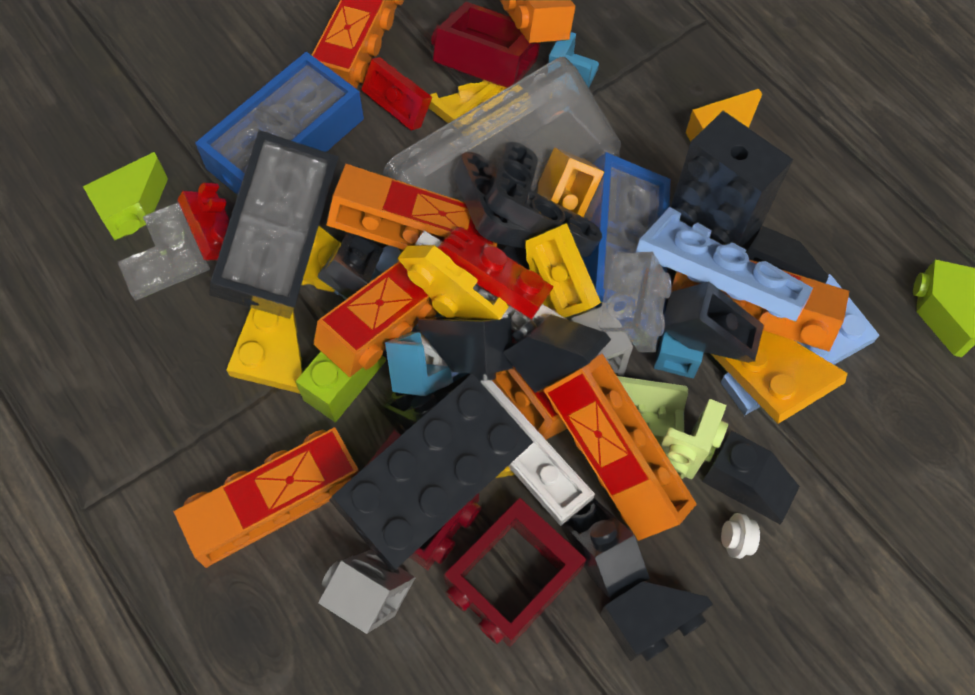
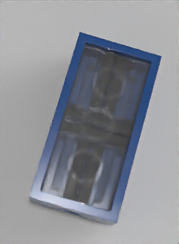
(299, 104)
(623, 210)

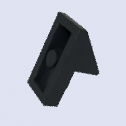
(351, 264)

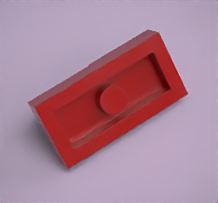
(396, 93)
(206, 218)

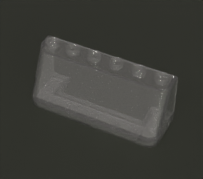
(538, 111)

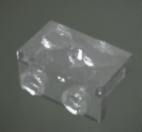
(635, 299)

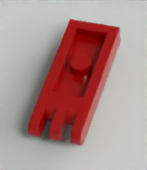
(497, 272)

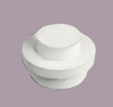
(740, 536)

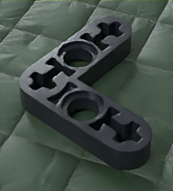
(473, 178)
(513, 199)

